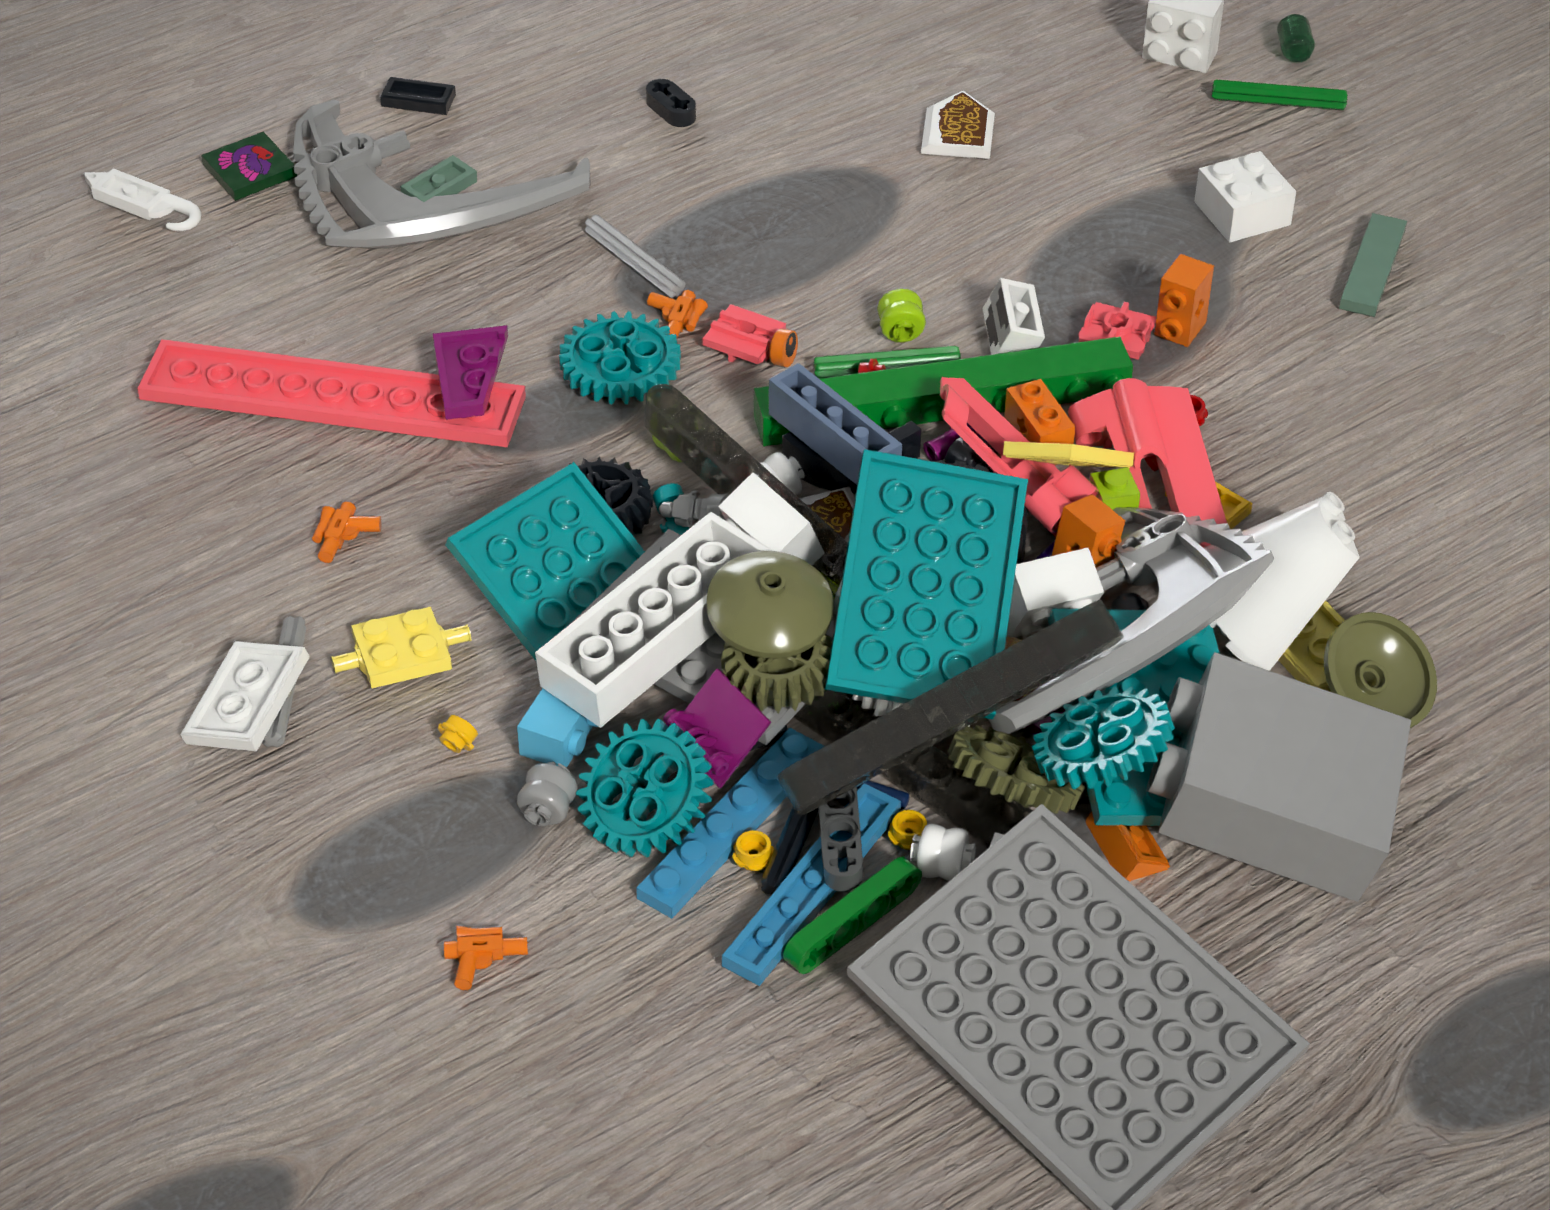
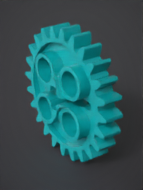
(619, 357)
(1103, 737)
(674, 801)

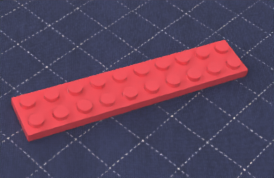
(322, 392)

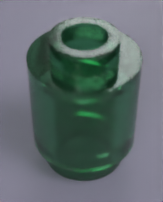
(1296, 37)

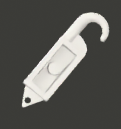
(141, 198)

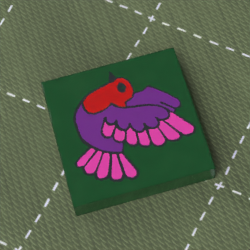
(249, 165)

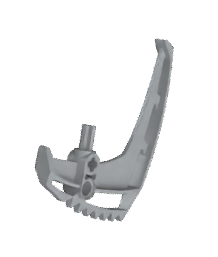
(389, 216)
(1190, 597)

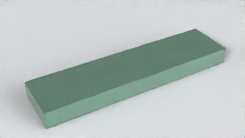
(1373, 265)

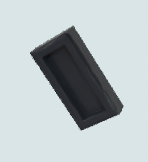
(418, 95)

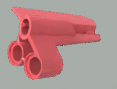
(1149, 424)
(1046, 488)

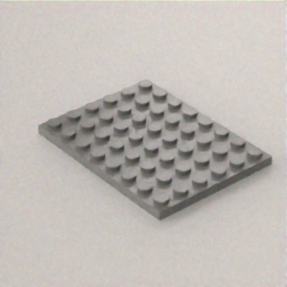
(1078, 1013)

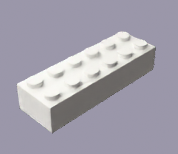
(641, 624)

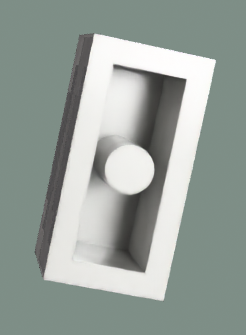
(1013, 317)

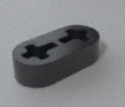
(671, 102)

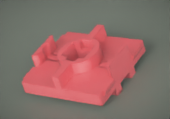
(1110, 321)
(742, 334)

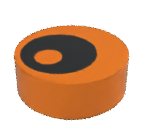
(783, 347)

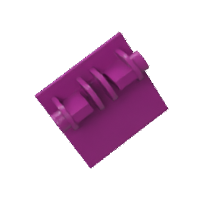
(722, 724)

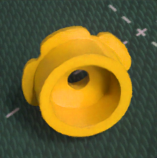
(457, 734)
(904, 827)
(752, 850)

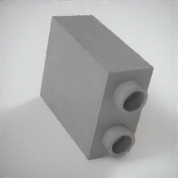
(1281, 775)

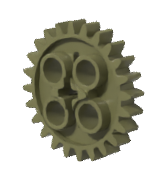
(991, 761)

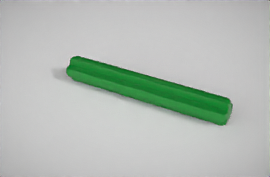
(1279, 94)
(849, 363)

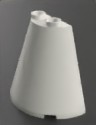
(1311, 558)

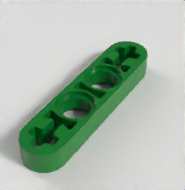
(852, 915)

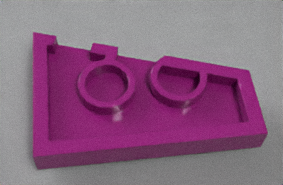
(468, 368)

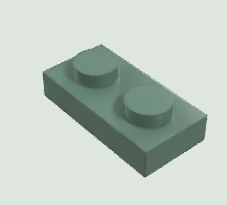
(442, 179)

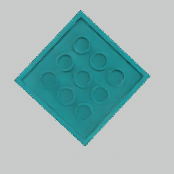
(546, 555)

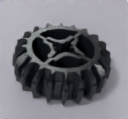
(622, 490)

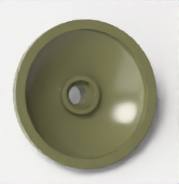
(769, 619)
(1388, 658)

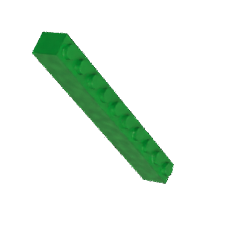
(913, 392)

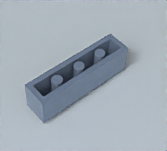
(826, 420)

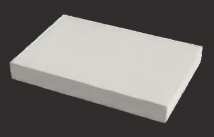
(245, 696)

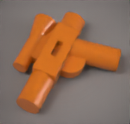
(679, 312)
(340, 526)
(477, 950)

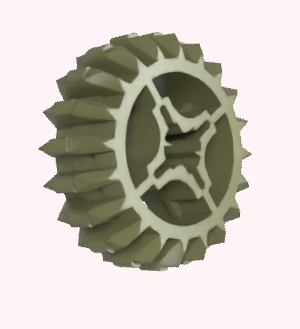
(779, 680)

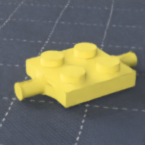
(401, 647)

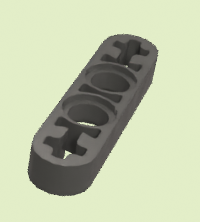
(845, 820)

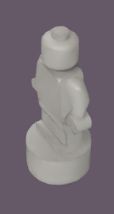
(689, 508)

